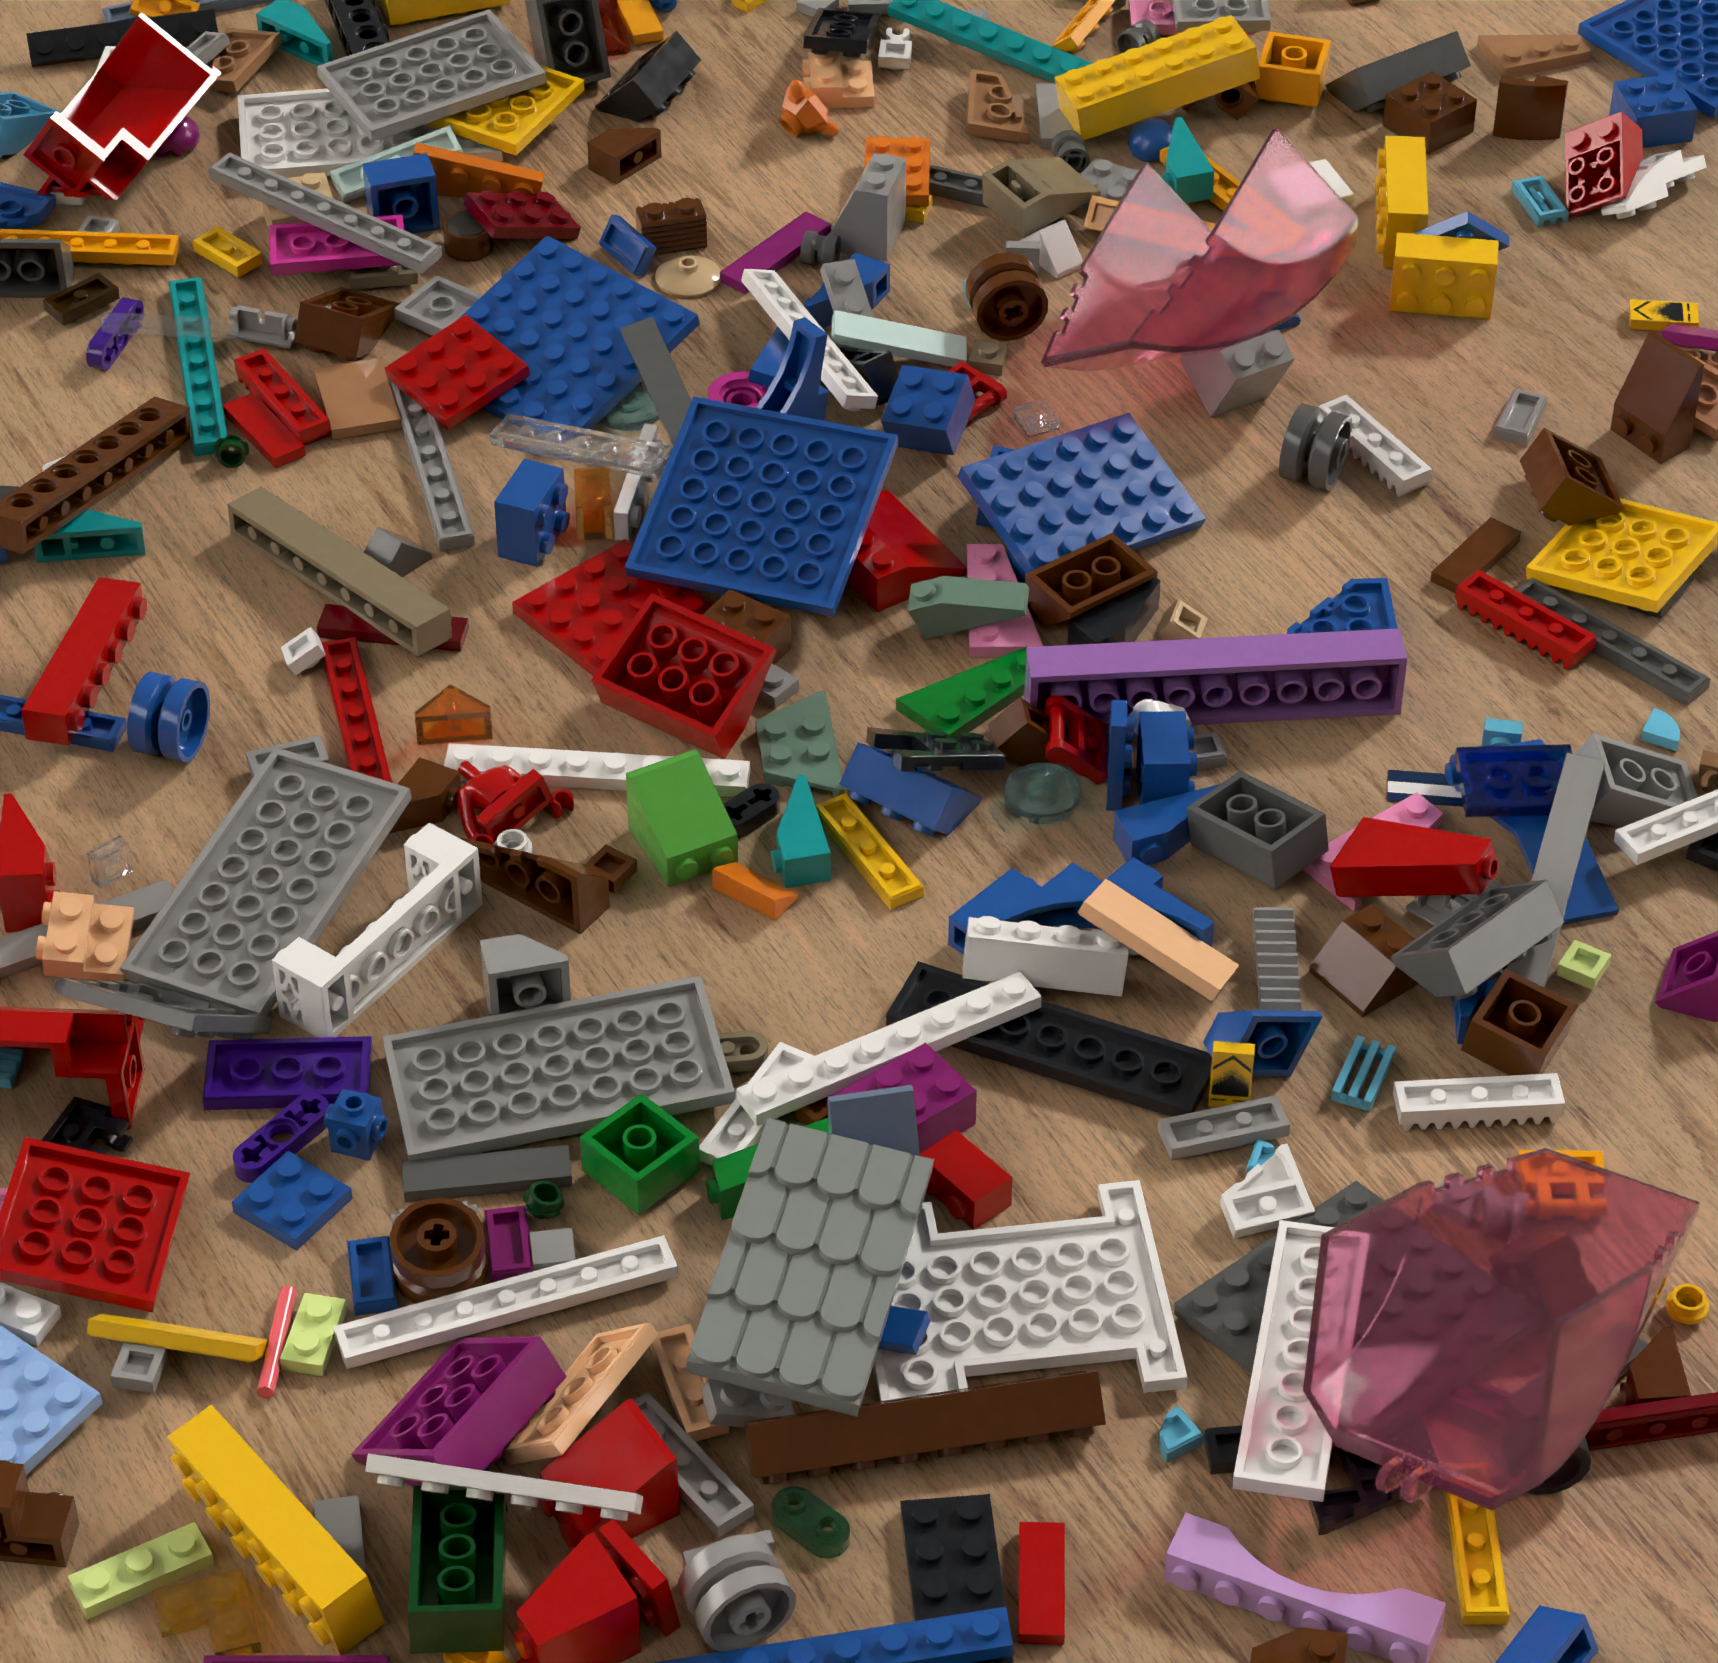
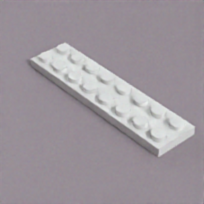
(1282, 1438)

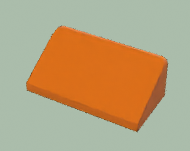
(752, 889)

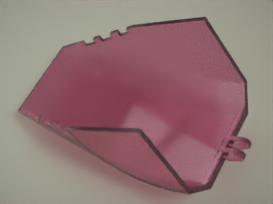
(1175, 288)
(1486, 1320)

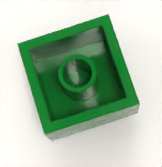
(640, 1153)

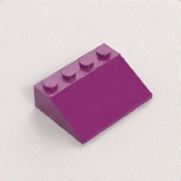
(468, 1404)

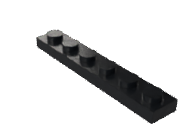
(90, 41)

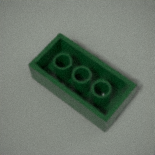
(456, 1573)

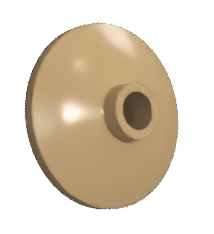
(688, 276)

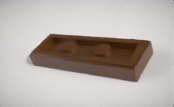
(1476, 553)

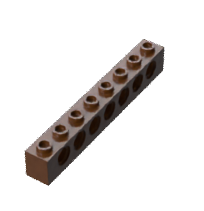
(91, 473)

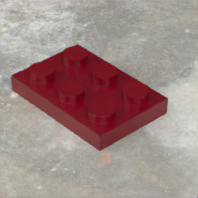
(521, 215)

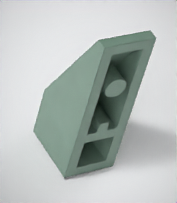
(960, 603)

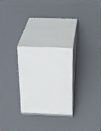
(1057, 249)

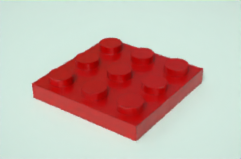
(457, 371)

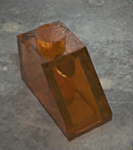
(593, 503)

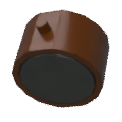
(465, 237)

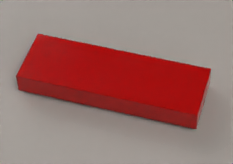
(264, 430)
(1041, 1583)

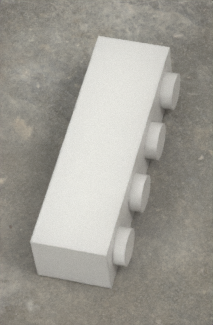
(1045, 955)

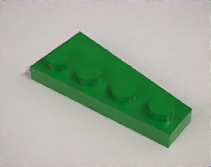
(968, 697)

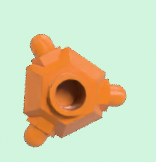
(805, 112)

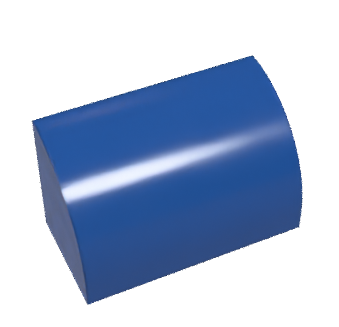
(1552, 1638)

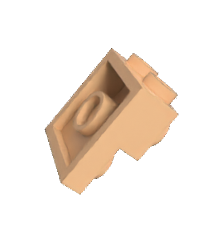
(837, 82)
(84, 938)

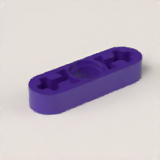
(106, 347)
(285, 1121)

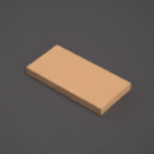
(1158, 939)
(581, 1394)

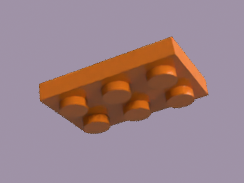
(917, 156)

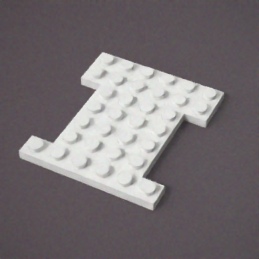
(1036, 1300)

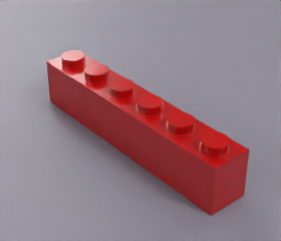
(83, 661)

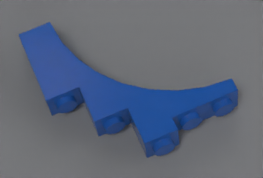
(797, 383)
(1059, 900)

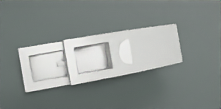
(1652, 180)

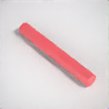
(276, 1341)

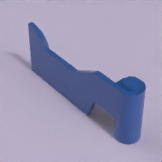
(1589, 894)

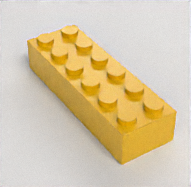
(1157, 77)
(275, 1531)

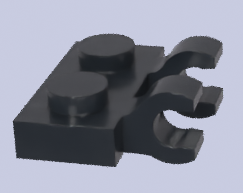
(86, 1122)

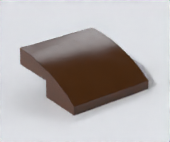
(1530, 108)

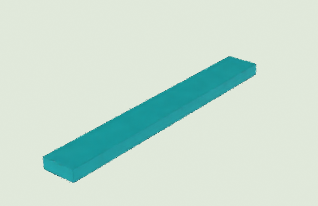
(198, 369)

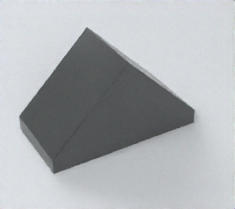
(396, 551)

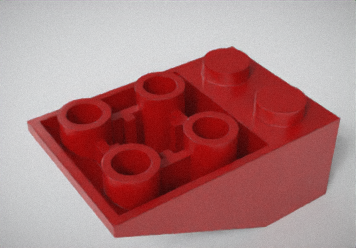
(1601, 162)

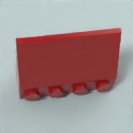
(897, 554)
(685, 675)

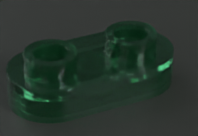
(807, 1520)

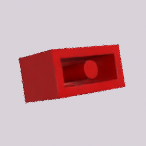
(967, 1180)

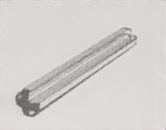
(170, 326)

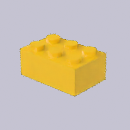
(1444, 275)

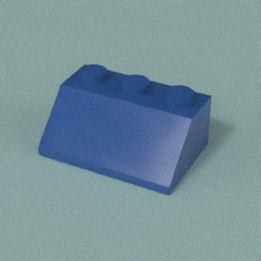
(918, 795)

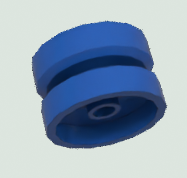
(168, 717)

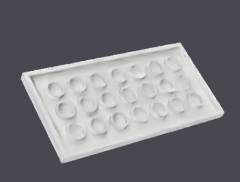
(315, 134)

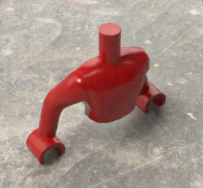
(486, 788)

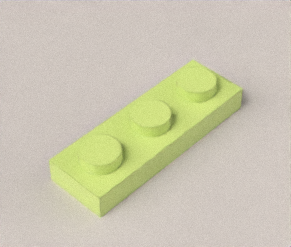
(140, 1570)

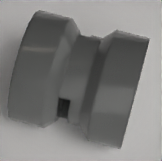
(1140, 34)
(1070, 148)
(820, 248)

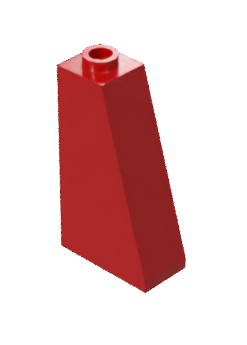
(1411, 861)

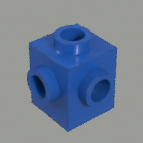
(355, 1124)

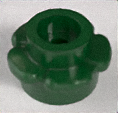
(231, 458)
(544, 1200)

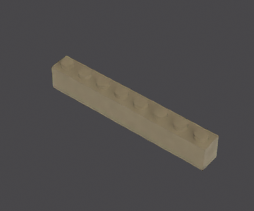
(340, 571)

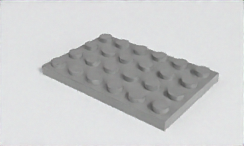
(431, 75)

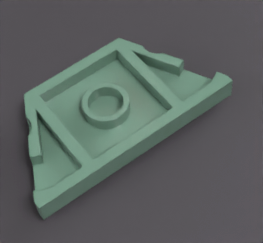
(800, 743)

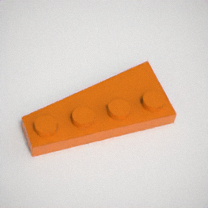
(465, 173)

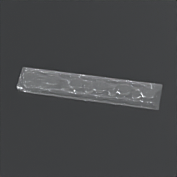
(581, 445)

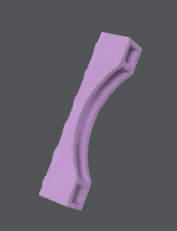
(1386, 1624)

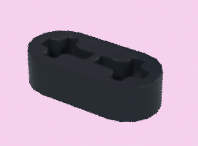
(753, 808)

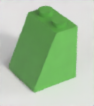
(680, 818)

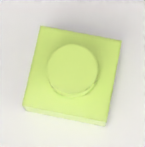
(1583, 964)

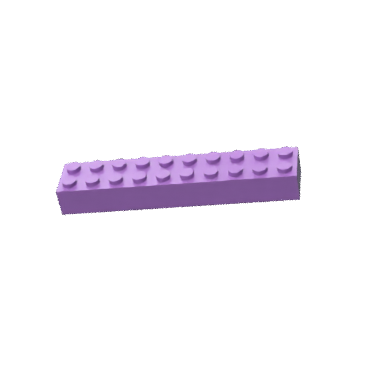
(1229, 675)

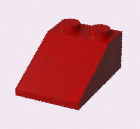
(24, 869)

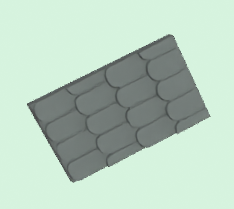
(810, 1267)

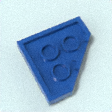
(23, 206)
(1359, 606)
(1119, 754)

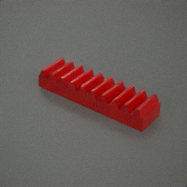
(282, 396)
(1525, 618)

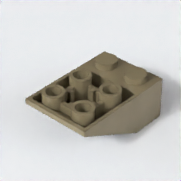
(1034, 192)

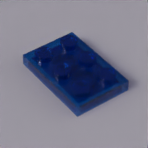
(1509, 779)

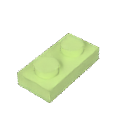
(313, 1334)

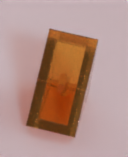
(453, 718)

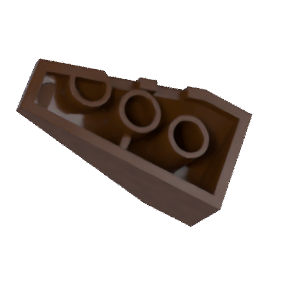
(546, 884)

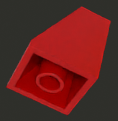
(619, 1456)
(580, 1612)

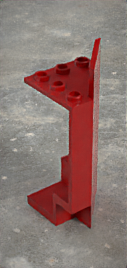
(120, 115)
(84, 1046)

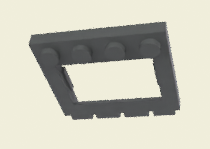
(183, 1012)

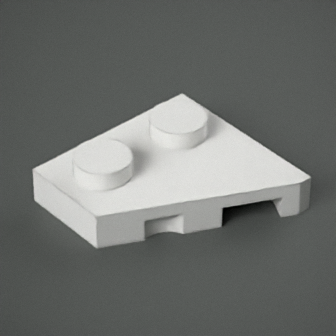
(1266, 1196)

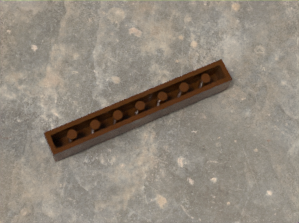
(925, 1424)

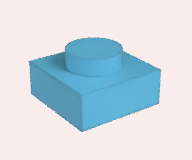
(1501, 732)

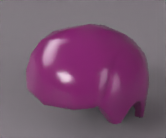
(182, 139)

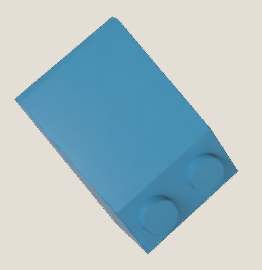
(20, 121)

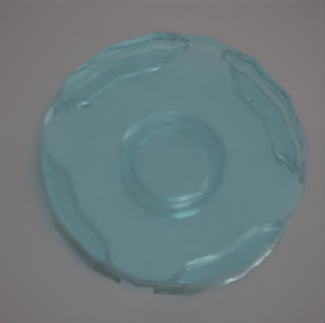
(632, 411)
(1042, 793)

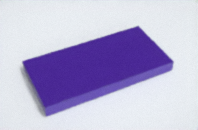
(282, 1069)

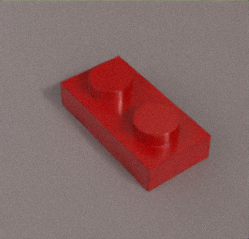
(516, 805)

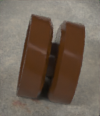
(1006, 296)
(437, 1249)

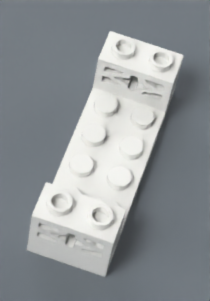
(330, 991)

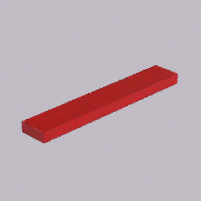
(354, 709)

